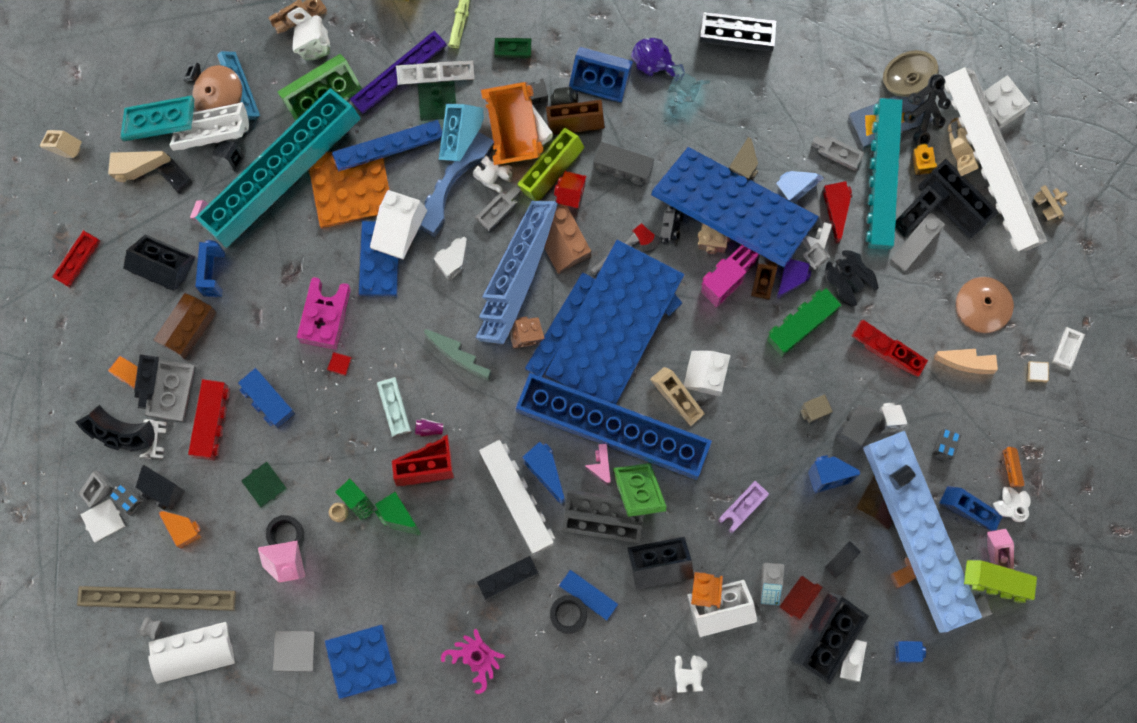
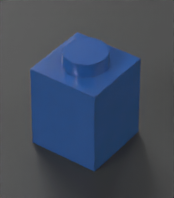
(909, 651)

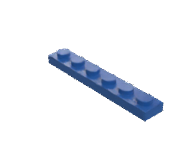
(387, 145)
(558, 329)

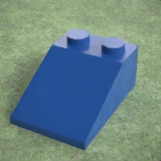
(542, 465)

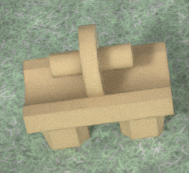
(1045, 195)

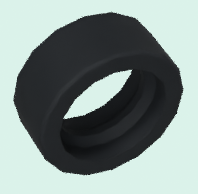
(284, 519)
(842, 559)
(568, 599)

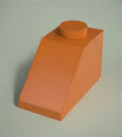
(181, 528)

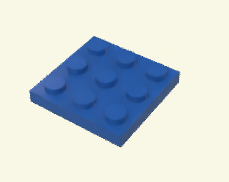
(360, 661)

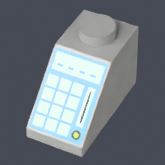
(771, 584)

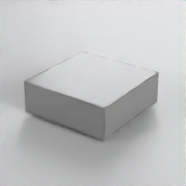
(816, 256)

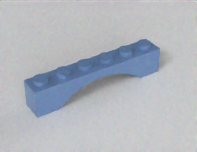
(435, 203)

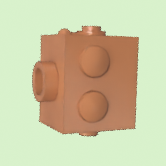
(526, 332)

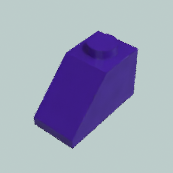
(793, 277)

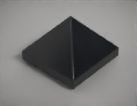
(192, 72)

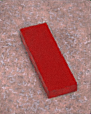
(76, 258)

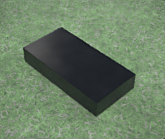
(174, 175)

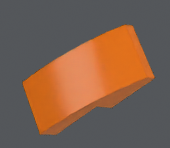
(124, 371)

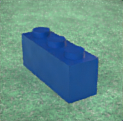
(265, 398)

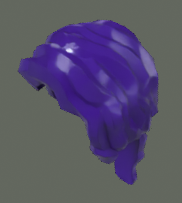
(652, 56)

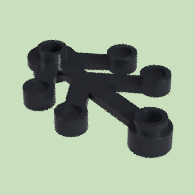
(934, 88)

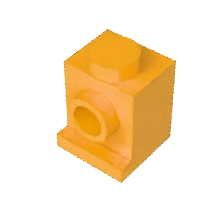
(922, 165)

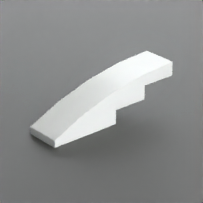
(435, 72)

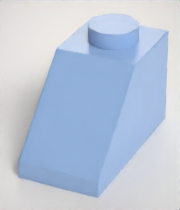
(797, 184)

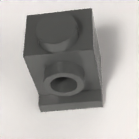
(539, 92)

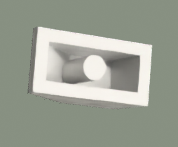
(892, 418)

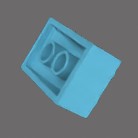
(459, 130)

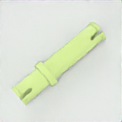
(459, 22)

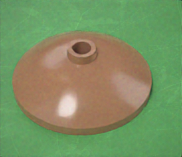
(224, 87)
(982, 316)

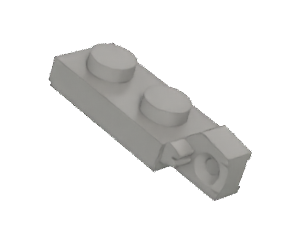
(838, 152)
(498, 208)

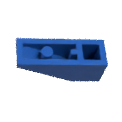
(970, 508)

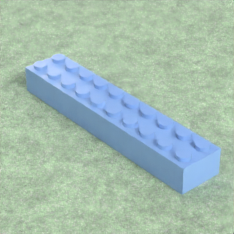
(923, 535)

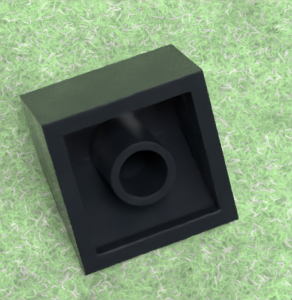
(159, 488)

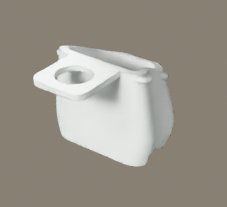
(310, 36)

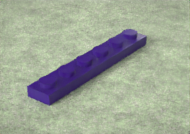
(387, 80)

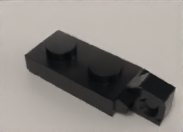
(145, 379)

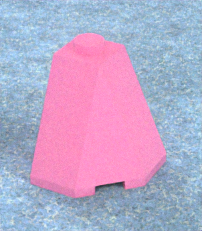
(282, 561)

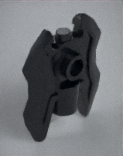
(850, 274)

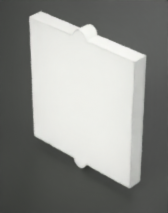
(103, 520)

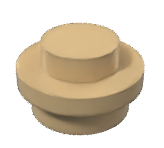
(338, 512)

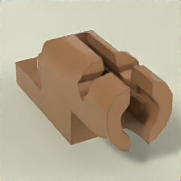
(283, 23)

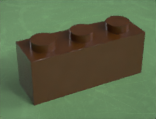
(575, 117)

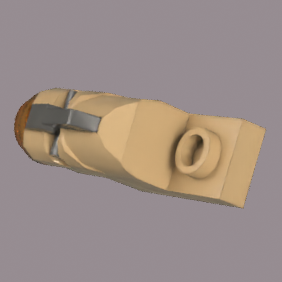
(961, 148)

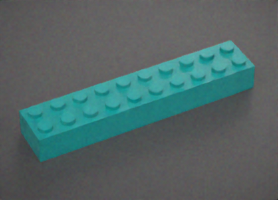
(278, 167)

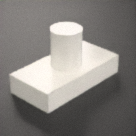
(853, 662)

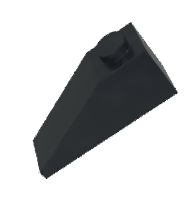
(921, 207)

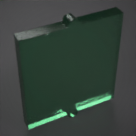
(263, 484)

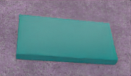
(157, 118)

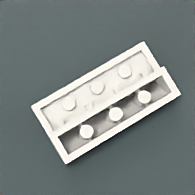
(213, 126)
(190, 653)

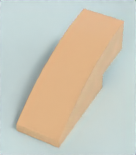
(968, 361)

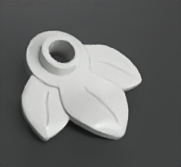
(1011, 503)

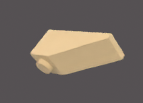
(132, 165)
(677, 395)

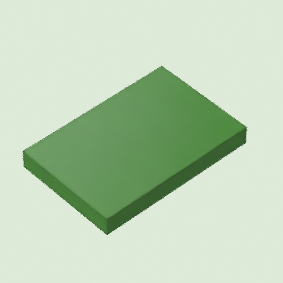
(639, 489)

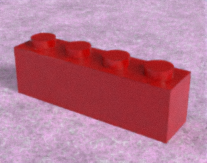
(208, 420)

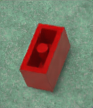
(570, 189)

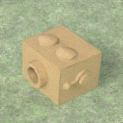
(712, 240)

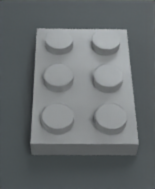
(171, 391)

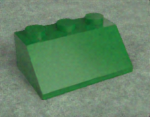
(395, 515)

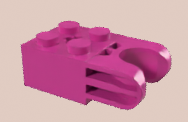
(728, 275)
(323, 310)

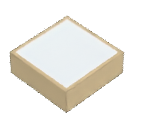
(1038, 371)

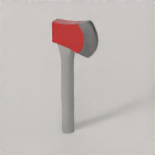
(640, 235)

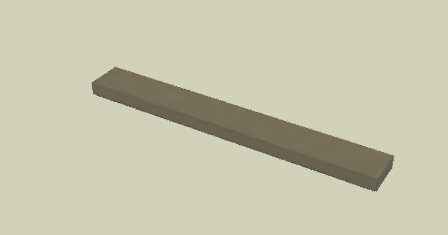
(156, 598)

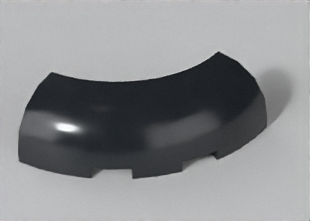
(115, 433)

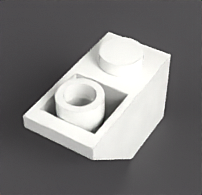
(453, 258)

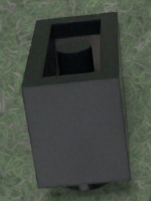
(228, 154)

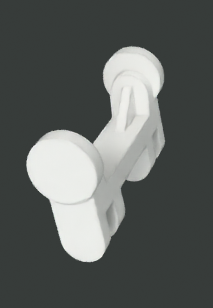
(151, 453)

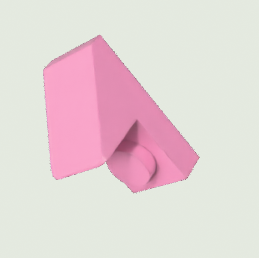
(601, 470)

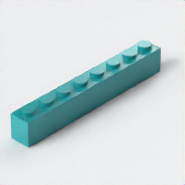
(885, 174)

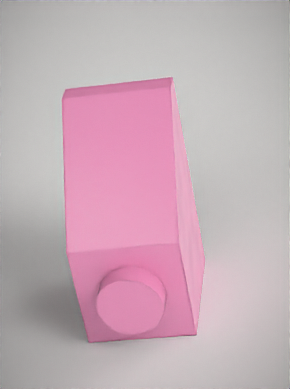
(1000, 548)

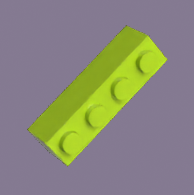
(551, 165)
(1000, 580)

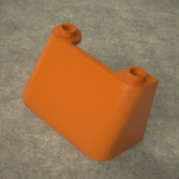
(512, 123)

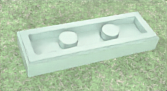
(394, 407)

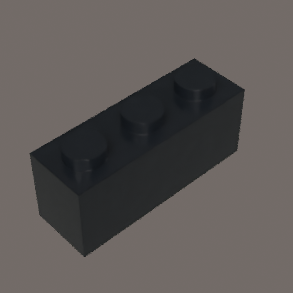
(508, 578)

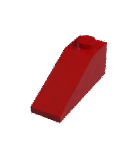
(837, 202)

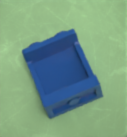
(207, 252)

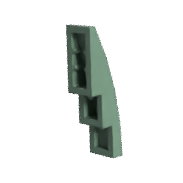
(452, 350)

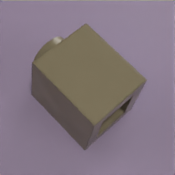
(816, 409)

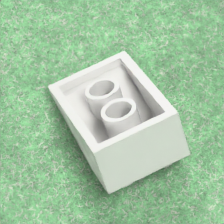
(397, 224)

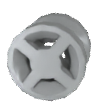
(150, 628)

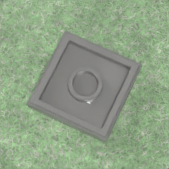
(294, 651)

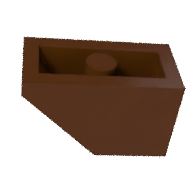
(764, 278)

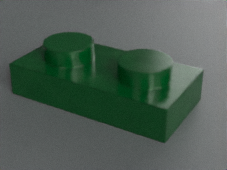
(512, 47)

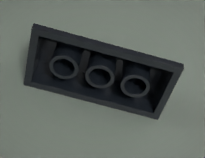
(829, 637)

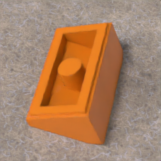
(1013, 467)

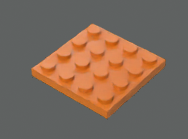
(347, 194)

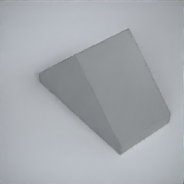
(95, 488)

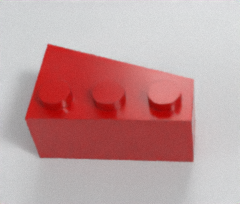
(425, 464)

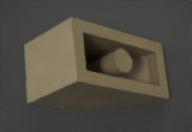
(745, 161)

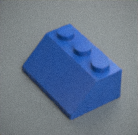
(600, 74)
(831, 473)

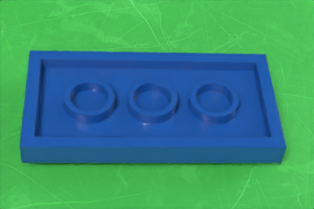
(377, 270)

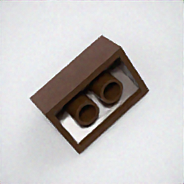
(185, 325)

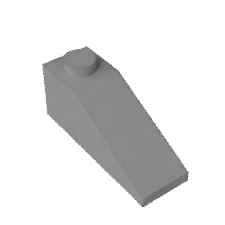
(917, 241)

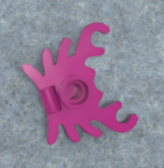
(477, 656)

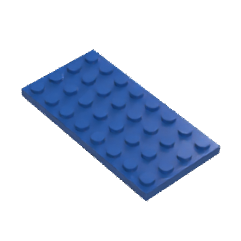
(735, 206)
(615, 323)

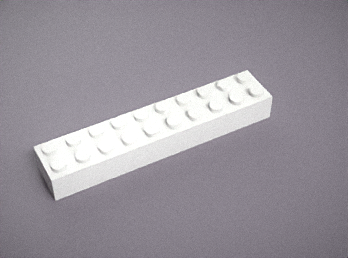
(995, 160)

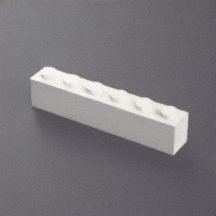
(516, 497)

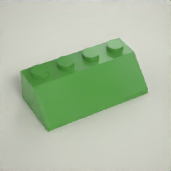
(309, 88)

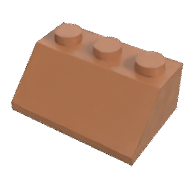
(565, 241)

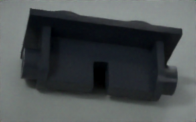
(672, 232)

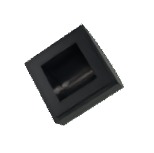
(902, 476)

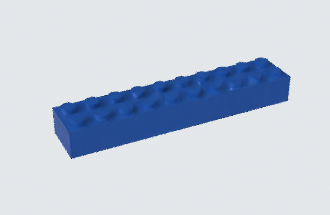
(613, 426)

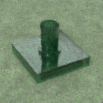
(434, 97)

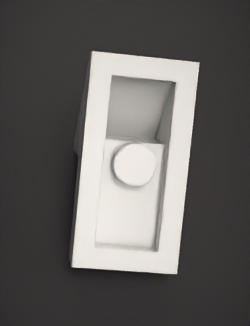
(822, 236)

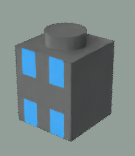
(946, 445)
(125, 498)

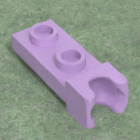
(744, 505)

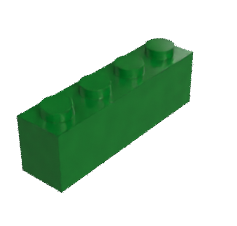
(803, 322)
(355, 499)

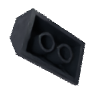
(158, 262)
(660, 563)

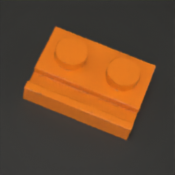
(706, 590)

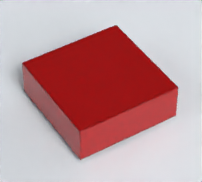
(339, 364)

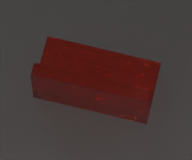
(800, 598)

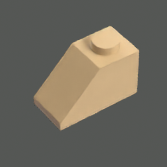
(61, 143)

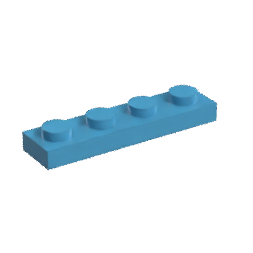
(231, 60)

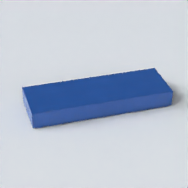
(588, 595)

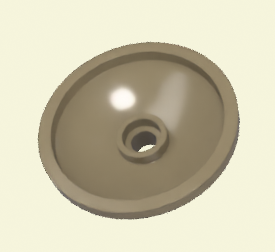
(909, 72)

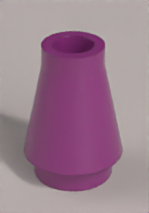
(427, 428)

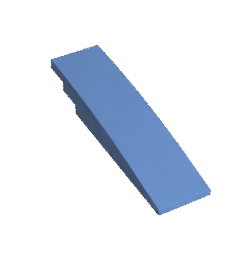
(515, 273)

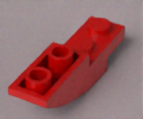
(889, 349)

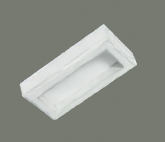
(1068, 348)

